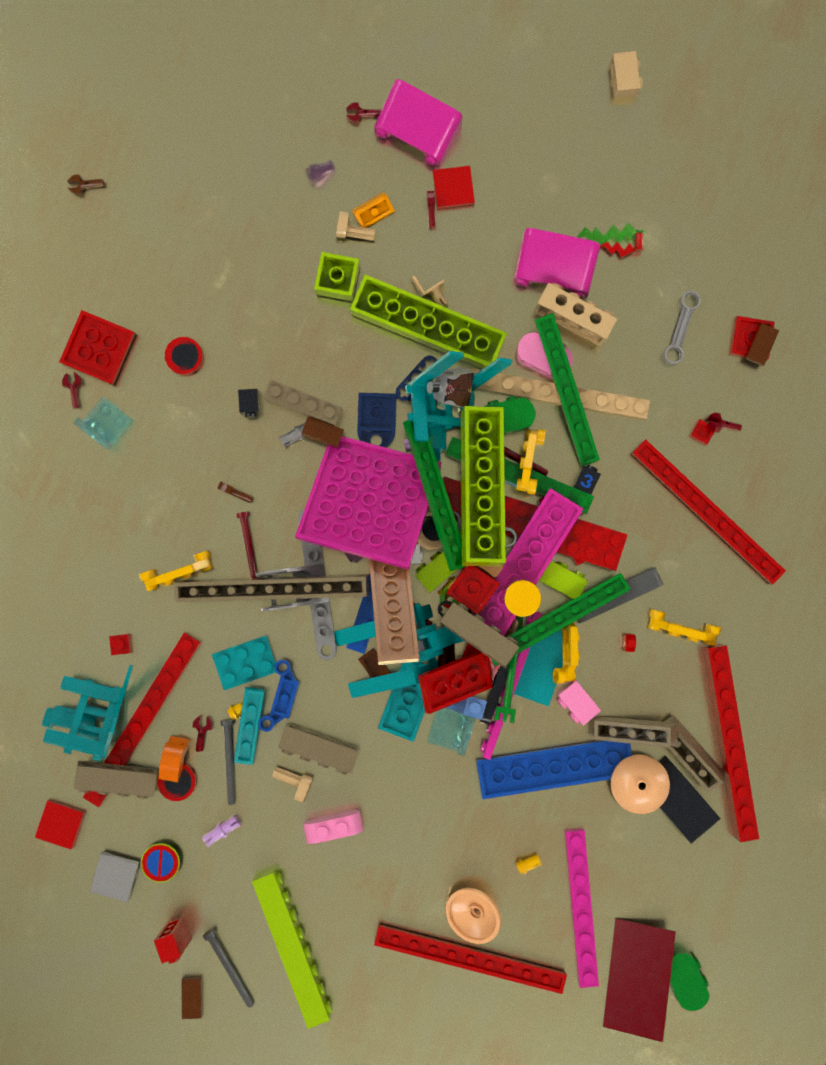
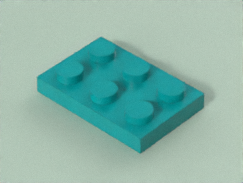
(245, 662)

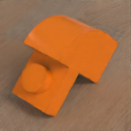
(173, 758)

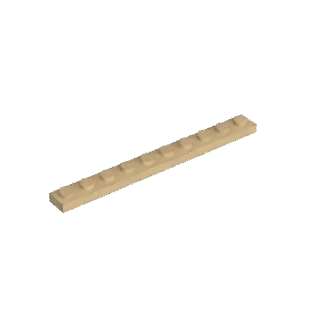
(547, 392)

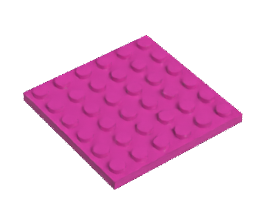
(366, 503)

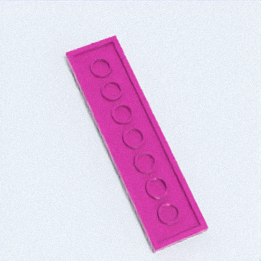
(532, 553)

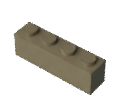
(302, 403)
(479, 635)
(636, 731)
(318, 748)
(696, 759)
(115, 778)

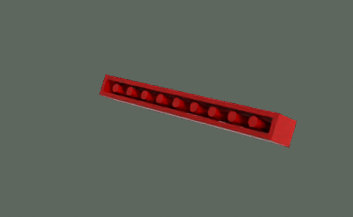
(730, 743)

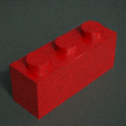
(172, 941)

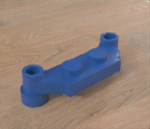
(283, 698)

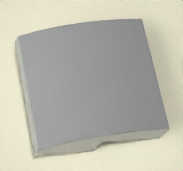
(114, 877)

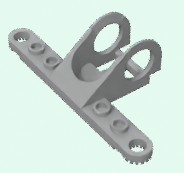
(319, 606)

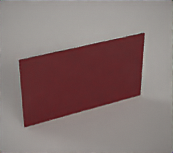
(639, 979)

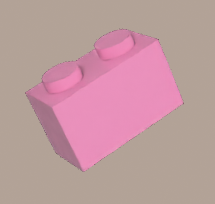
(578, 702)

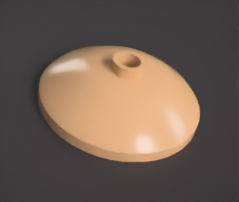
(627, 778)
(468, 921)

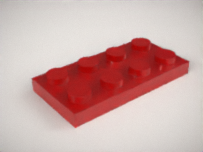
(455, 682)

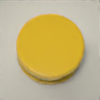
(522, 598)

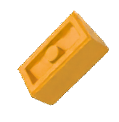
(373, 210)

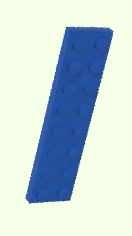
(550, 768)

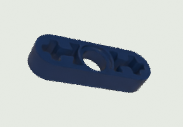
(422, 364)

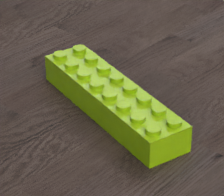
(426, 322)
(482, 486)

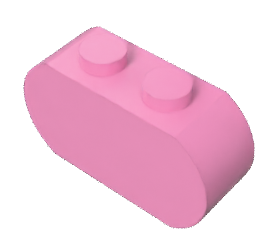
(531, 354)
(333, 826)

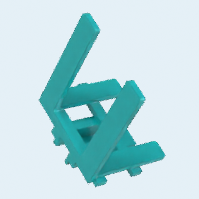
(433, 421)
(433, 640)
(81, 721)

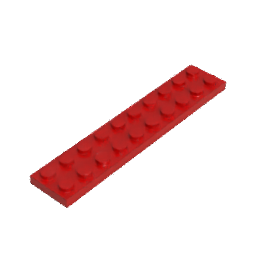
(584, 541)

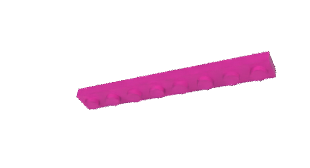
(494, 728)
(581, 908)

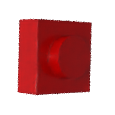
(120, 644)

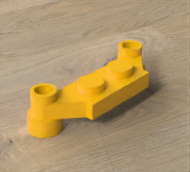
(532, 438)
(201, 563)
(709, 635)
(571, 655)

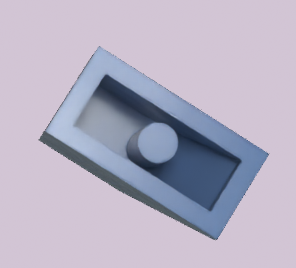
(472, 707)

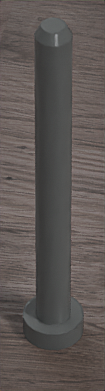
(227, 723)
(210, 936)

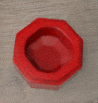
(629, 642)

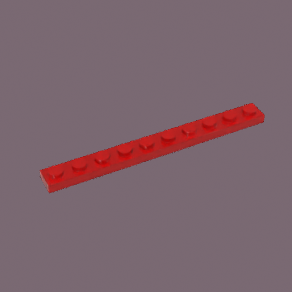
(708, 512)
(149, 707)
(470, 959)

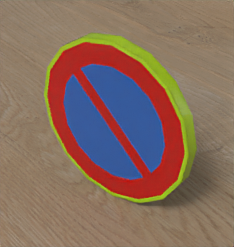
(160, 862)

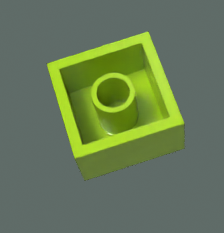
(337, 276)

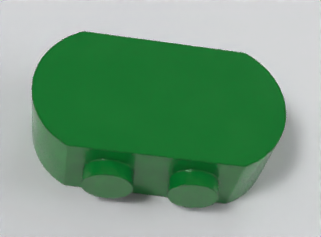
(518, 413)
(687, 981)

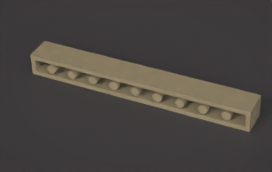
(272, 588)

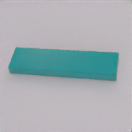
(249, 725)

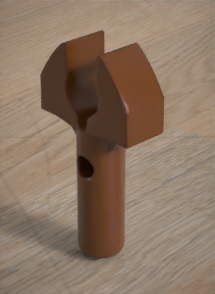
(78, 191)
(233, 491)

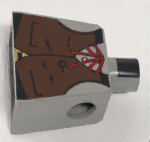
(452, 387)

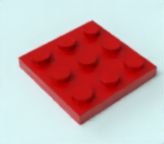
(97, 347)

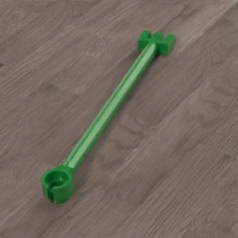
(505, 710)

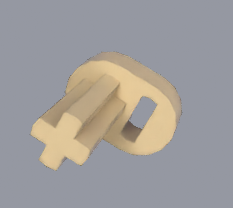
(344, 229)
(302, 782)

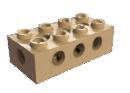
(580, 323)

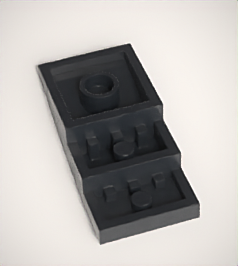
(685, 805)

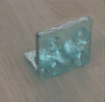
(104, 423)
(451, 730)

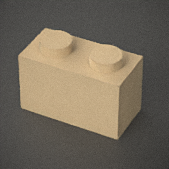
(625, 74)

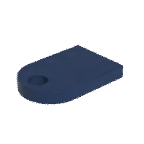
(377, 417)

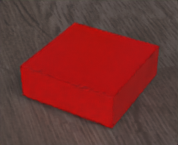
(702, 432)

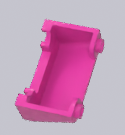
(419, 121)
(556, 259)

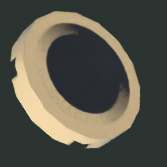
(428, 536)

